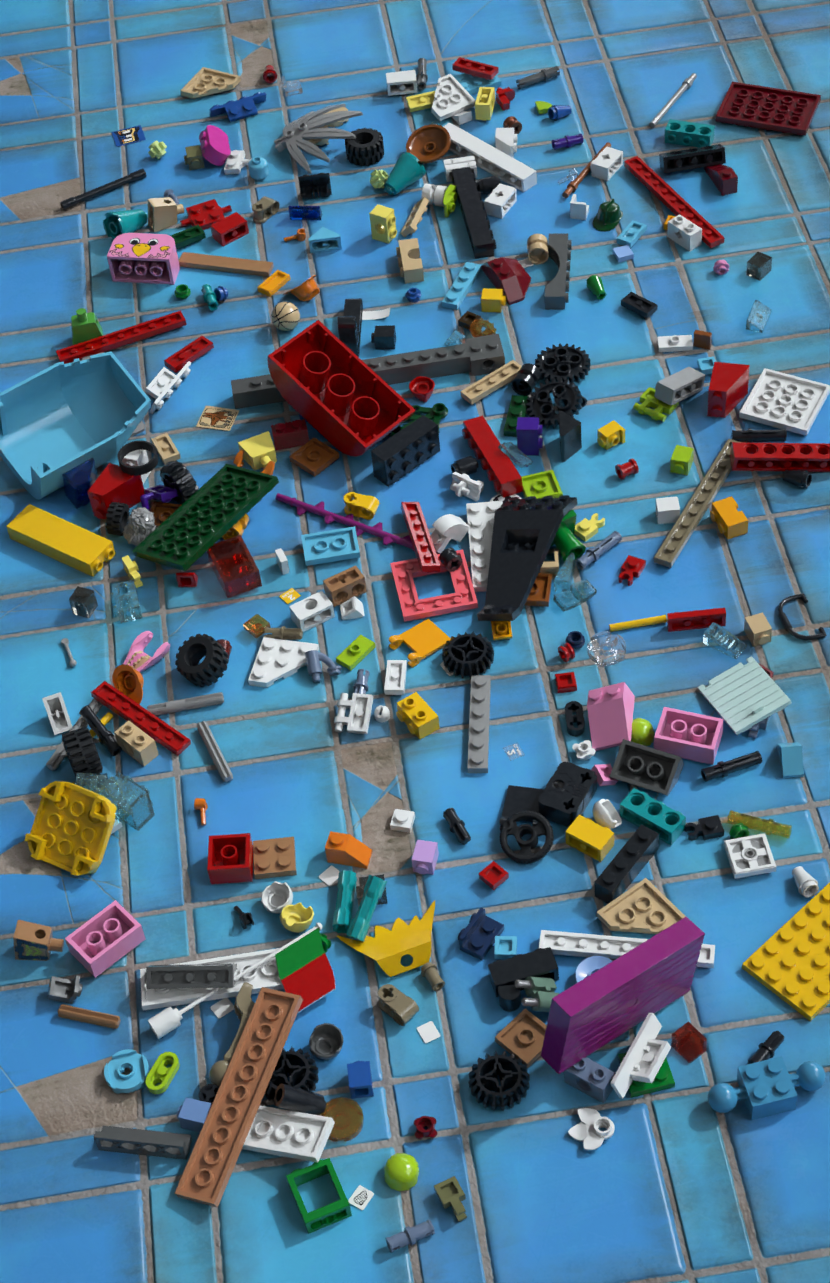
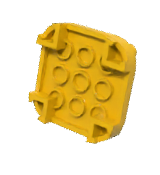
(71, 828)

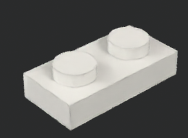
(395, 677)

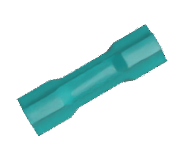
(344, 904)
(361, 922)

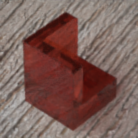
(689, 1042)

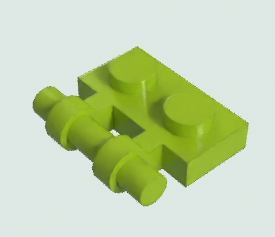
(648, 400)

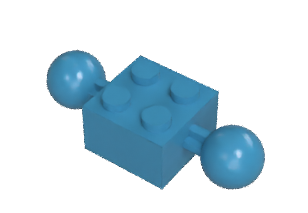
(766, 1087)

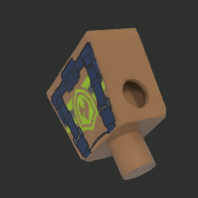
(35, 941)

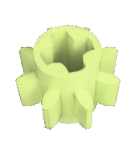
(157, 149)
(378, 178)

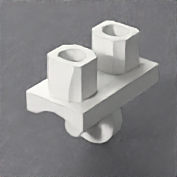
(465, 486)

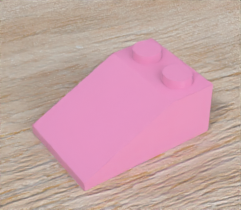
(610, 715)

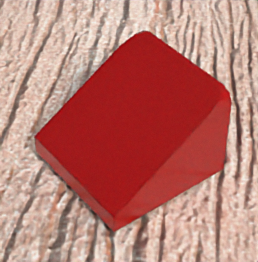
(187, 579)

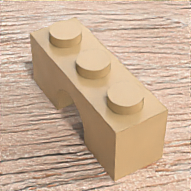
(410, 261)

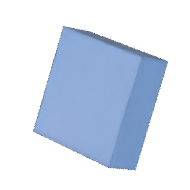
(623, 253)

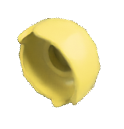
(296, 917)

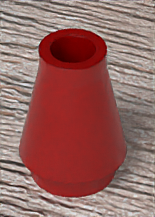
(269, 74)

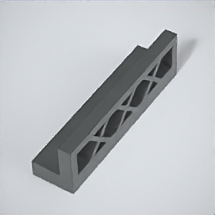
(190, 976)
(143, 1142)

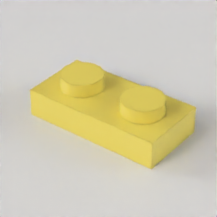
(420, 101)

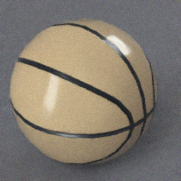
(285, 316)

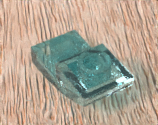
(578, 594)

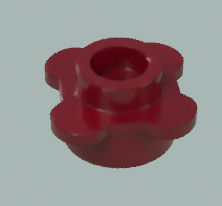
(425, 1121)

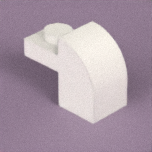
(448, 528)

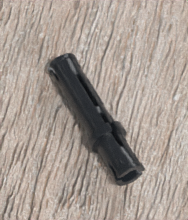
(758, 435)
(105, 736)
(724, 768)

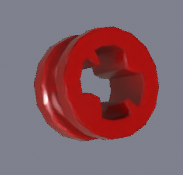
(566, 652)

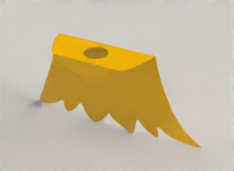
(404, 939)

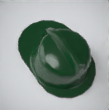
(607, 216)

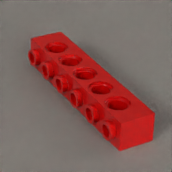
(780, 456)

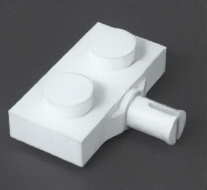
(235, 162)

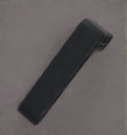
(350, 324)

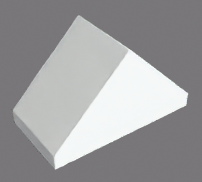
(57, 713)

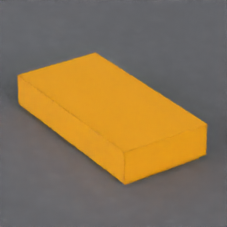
(273, 283)

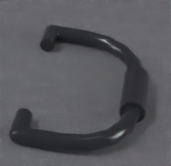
(787, 625)

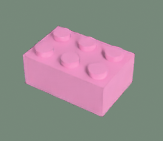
(688, 735)
(105, 938)

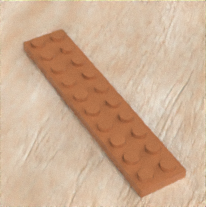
(239, 1097)

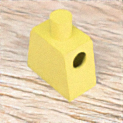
(258, 450)

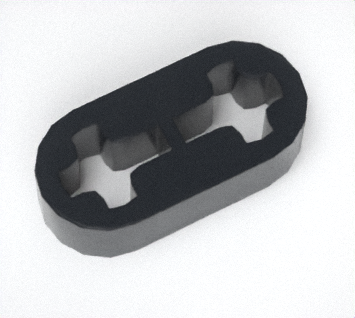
(578, 718)

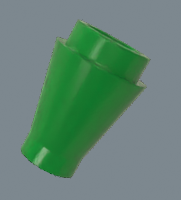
(596, 286)

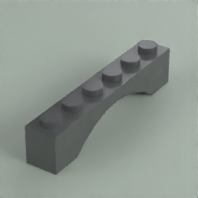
(560, 252)

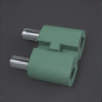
(540, 990)

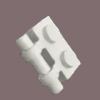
(359, 715)

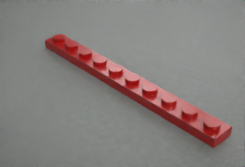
(672, 199)

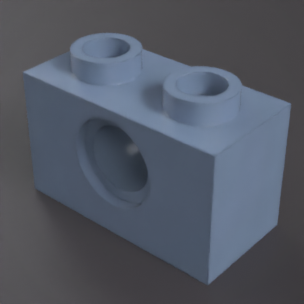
(590, 1079)

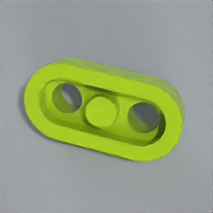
(161, 1074)

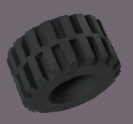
(366, 148)
(193, 652)
(82, 751)

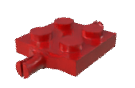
(205, 214)

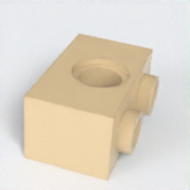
(136, 743)

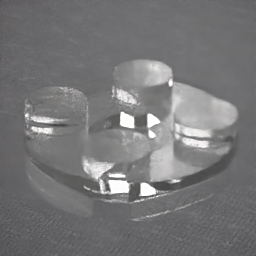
(606, 657)

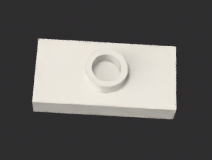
(675, 343)

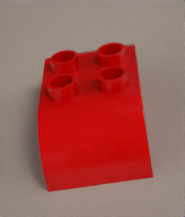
(336, 390)

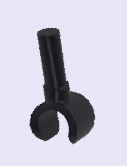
(245, 918)

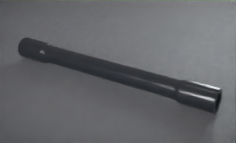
(132, 177)

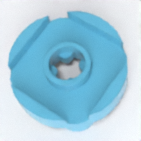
(126, 1083)

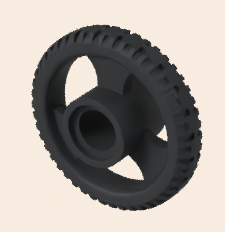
(510, 828)

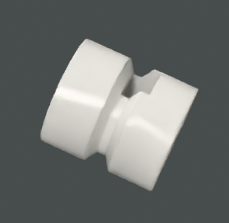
(434, 194)

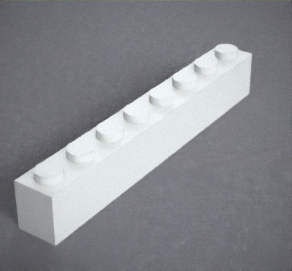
(491, 159)

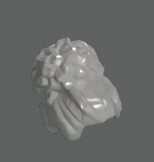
(139, 526)

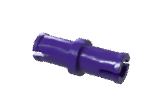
(567, 141)

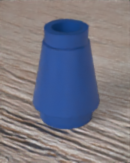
(559, 111)

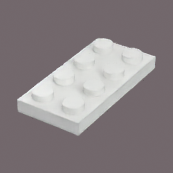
(289, 1133)

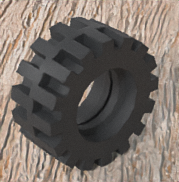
(117, 518)

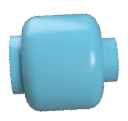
(258, 168)

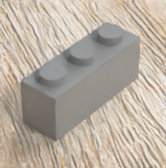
(679, 385)

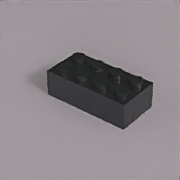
(405, 450)

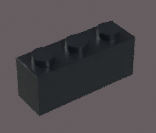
(533, 964)

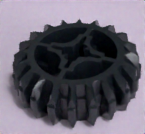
(178, 477)
(468, 654)
(302, 1075)
(483, 1082)

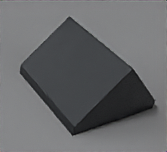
(569, 435)

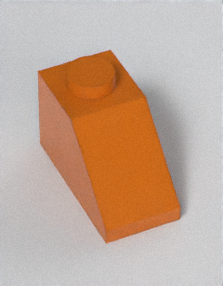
(347, 850)

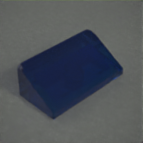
(305, 212)

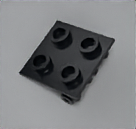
(315, 183)

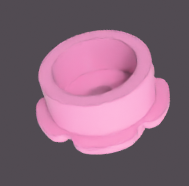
(721, 267)

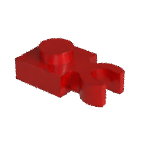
(631, 568)

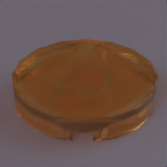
(347, 1118)

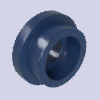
(575, 639)

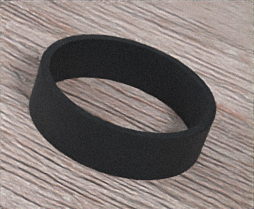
(138, 470)

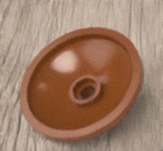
(429, 143)

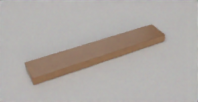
(226, 264)

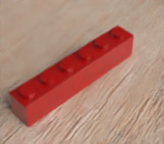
(493, 460)

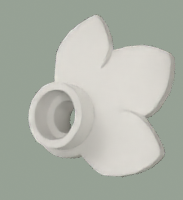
(589, 1128)

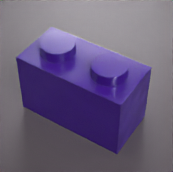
(529, 435)

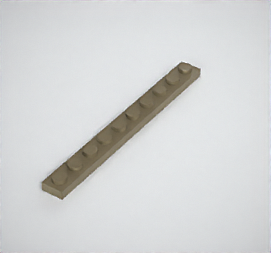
(695, 508)

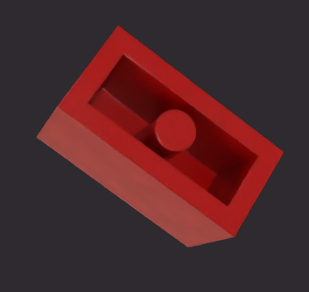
(229, 229)

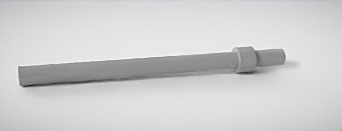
(687, 83)

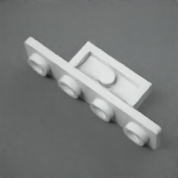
(163, 385)
(642, 1058)

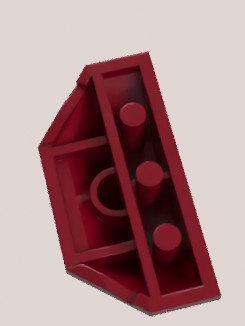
(509, 276)

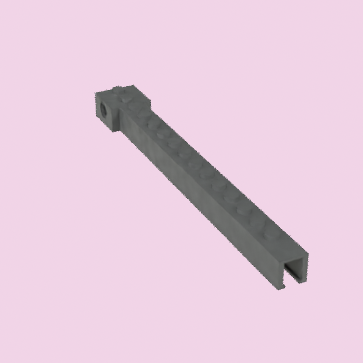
(477, 355)

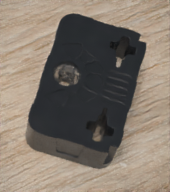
(567, 793)

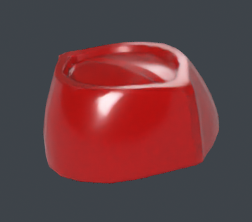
(422, 388)

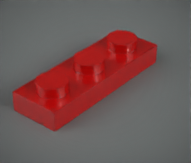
(475, 68)
(188, 353)
(695, 619)

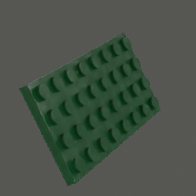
(205, 517)

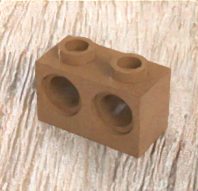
(344, 586)

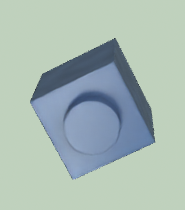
(193, 1114)

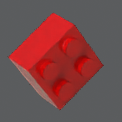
(230, 858)

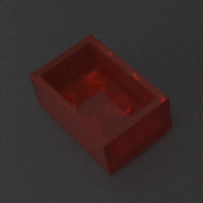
(234, 566)

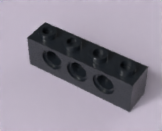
(692, 158)

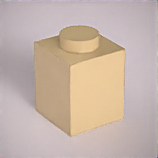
(757, 629)

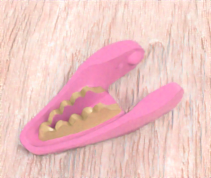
(138, 658)

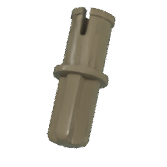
(284, 633)

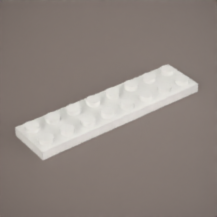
(262, 976)

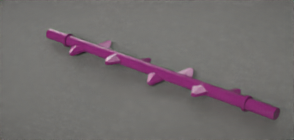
(319, 509)

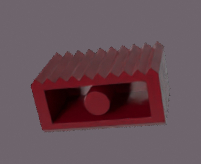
(290, 434)

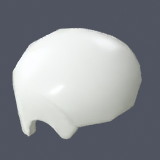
(606, 814)
(276, 897)

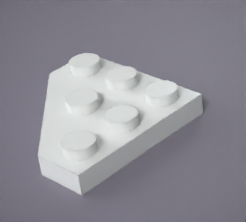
(450, 98)
(278, 659)

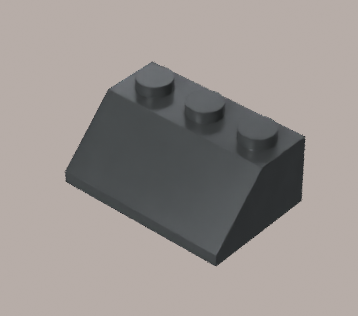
(647, 767)

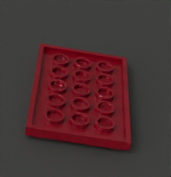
(768, 108)

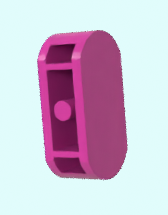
(214, 145)

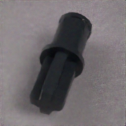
(456, 825)
(767, 1049)

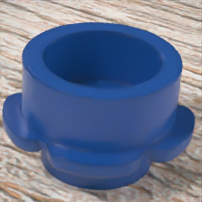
(221, 293)
(413, 295)

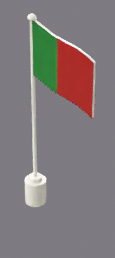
(301, 969)

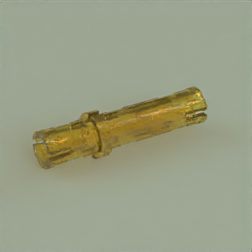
(760, 824)

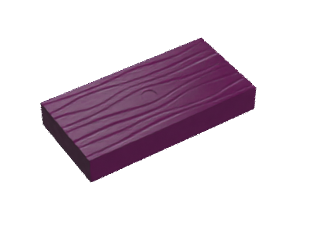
(621, 994)

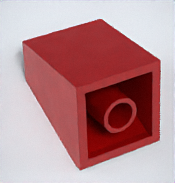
(727, 388)
(114, 486)

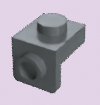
(64, 989)

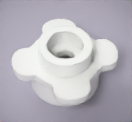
(584, 754)

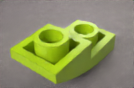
(449, 198)

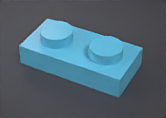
(631, 233)

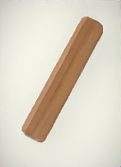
(89, 1016)

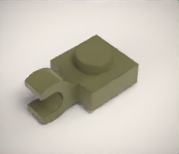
(451, 1195)

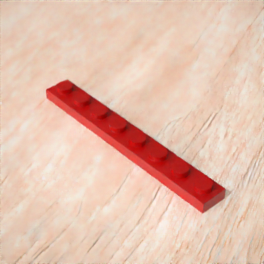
(122, 337)

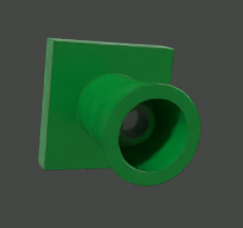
(565, 539)

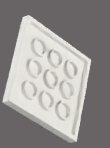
(785, 401)

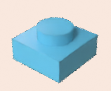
(706, 365)
(505, 947)

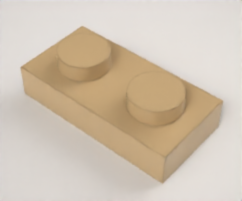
(165, 448)

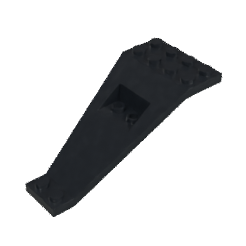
(518, 548)

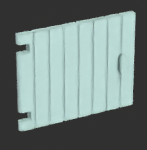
(744, 695)

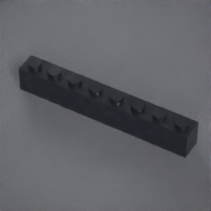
(473, 213)

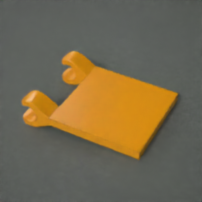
(421, 639)

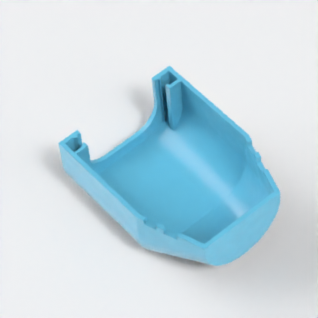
(68, 418)

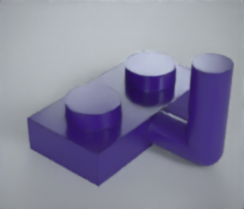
(158, 492)

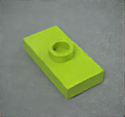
(355, 652)

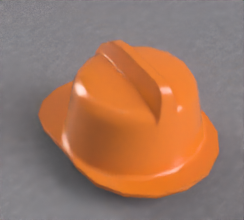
(306, 290)
(128, 682)

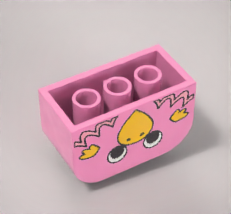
(143, 258)

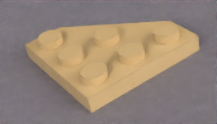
(209, 82)
(640, 910)

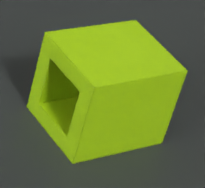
(681, 460)

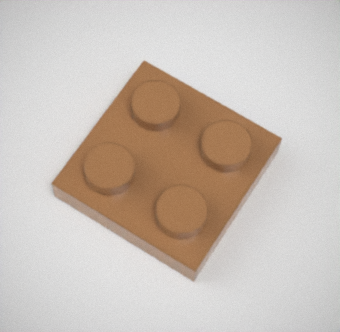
(274, 857)
(523, 1037)

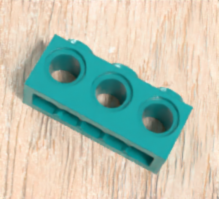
(689, 133)
(653, 815)

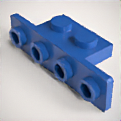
(240, 108)

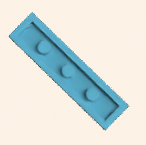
(461, 286)

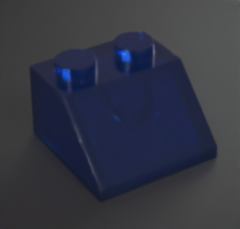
(78, 481)

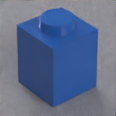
(360, 1079)

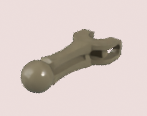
(243, 1008)

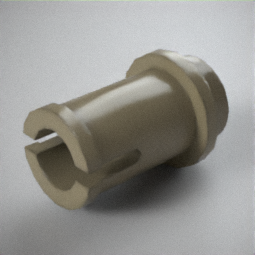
(429, 971)

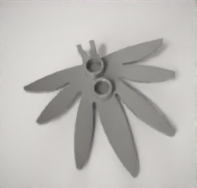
(308, 128)

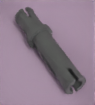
(543, 75)
(421, 80)

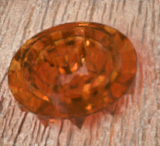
(477, 324)

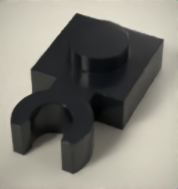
(707, 827)

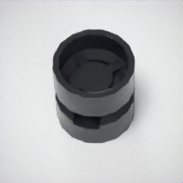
(526, 379)

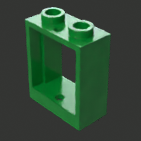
(325, 1215)

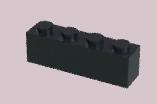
(626, 864)

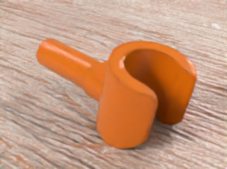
(300, 236)
(200, 804)

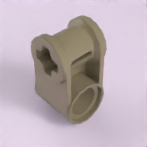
(264, 209)
(396, 1004)

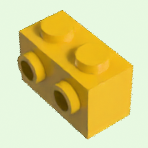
(417, 716)

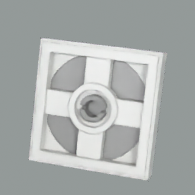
(749, 856)

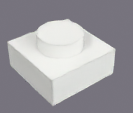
(402, 820)

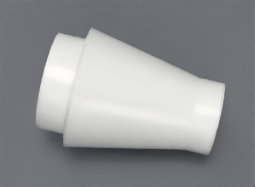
(805, 882)

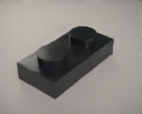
(639, 305)

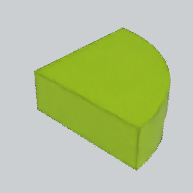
(542, 107)

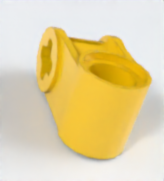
(362, 505)

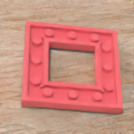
(414, 609)

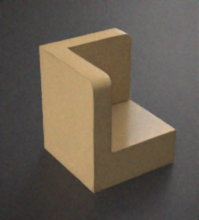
(551, 567)

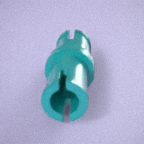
(209, 297)

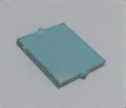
(515, 454)

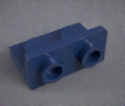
(479, 935)

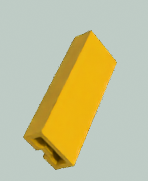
(61, 540)

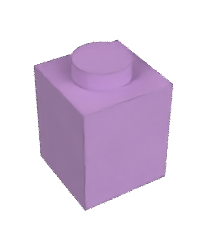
(425, 857)

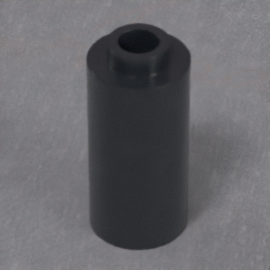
(299, 1100)

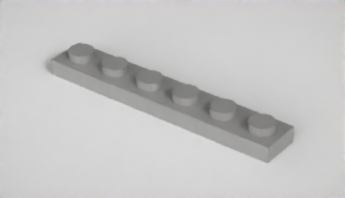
(479, 724)

